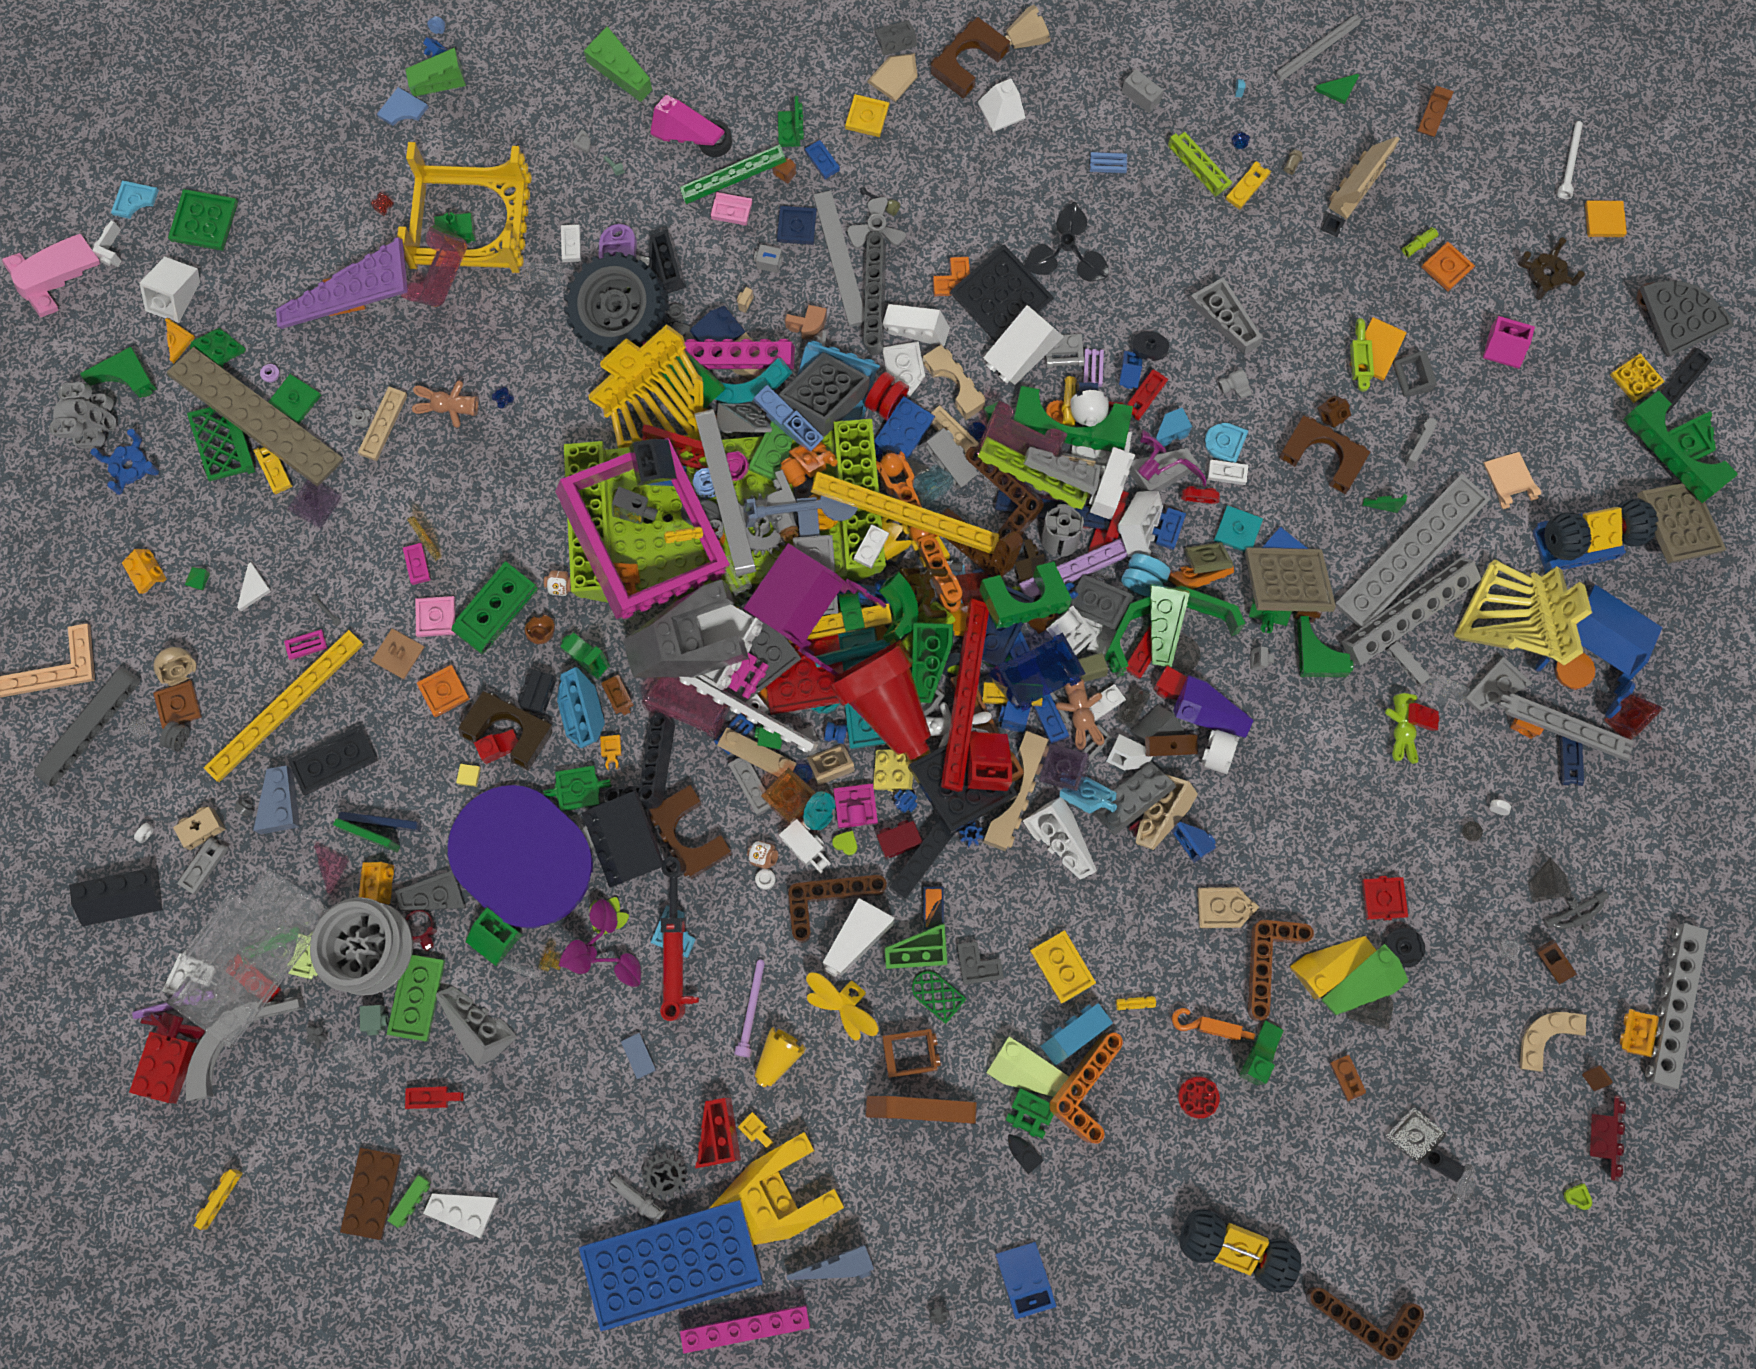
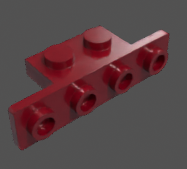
(1606, 1137)

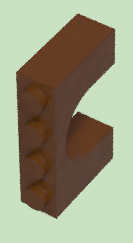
(975, 36)
(1350, 454)
(668, 816)

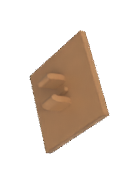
(397, 653)

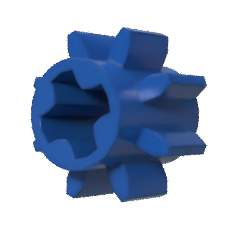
(905, 800)
(970, 840)

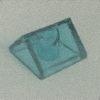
(932, 485)

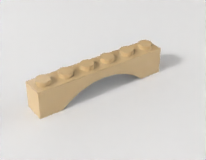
(1030, 753)

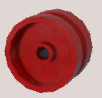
(886, 395)

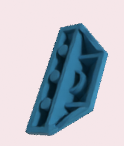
(579, 708)

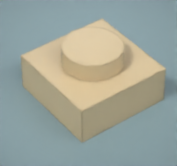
(744, 299)

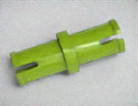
(1420, 242)

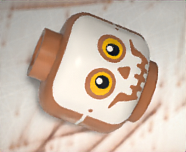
(558, 583)
(762, 855)

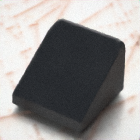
(1333, 225)

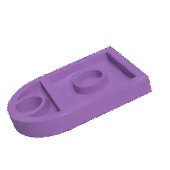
(625, 243)

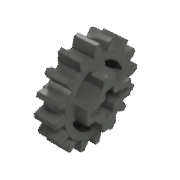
(660, 1186)

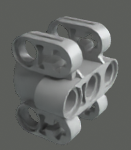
(82, 416)

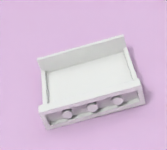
(724, 624)

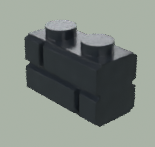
(537, 692)

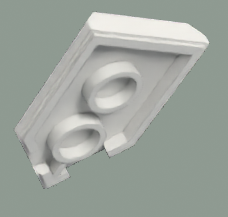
(905, 364)

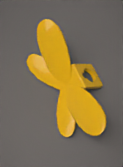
(829, 998)

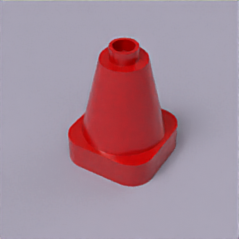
(887, 699)

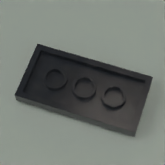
(332, 760)

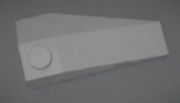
(478, 1033)

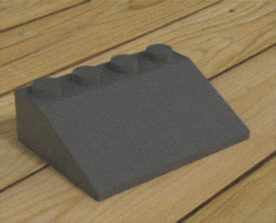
(826, 392)

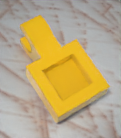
(754, 1128)

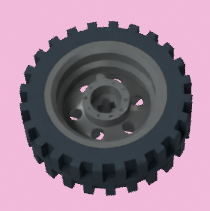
(591, 288)

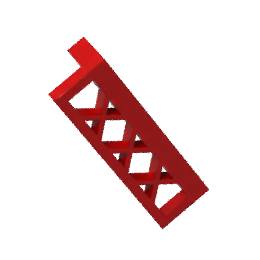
(678, 441)

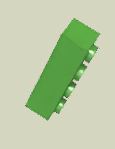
(409, 1201)

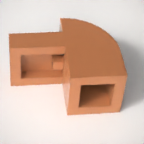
(810, 325)

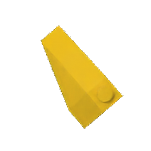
(1330, 966)

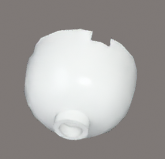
(1090, 407)

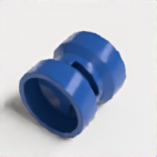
(840, 733)

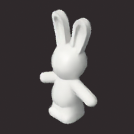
(941, 725)

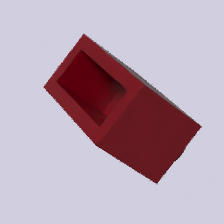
(899, 839)

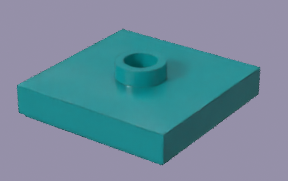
(1238, 529)

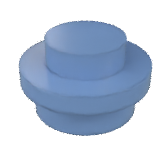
(436, 25)

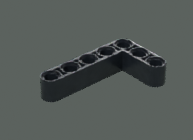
(655, 765)

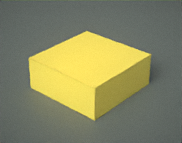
(468, 775)

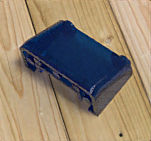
(1038, 673)

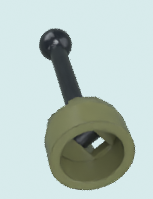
(892, 206)

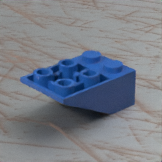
(1025, 1280)

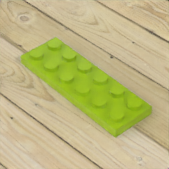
(1013, 463)

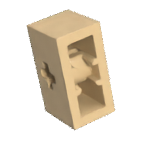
(209, 827)

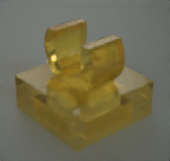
(549, 961)

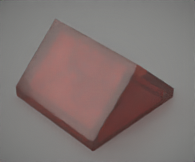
(1633, 716)

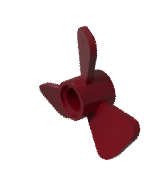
(171, 1025)

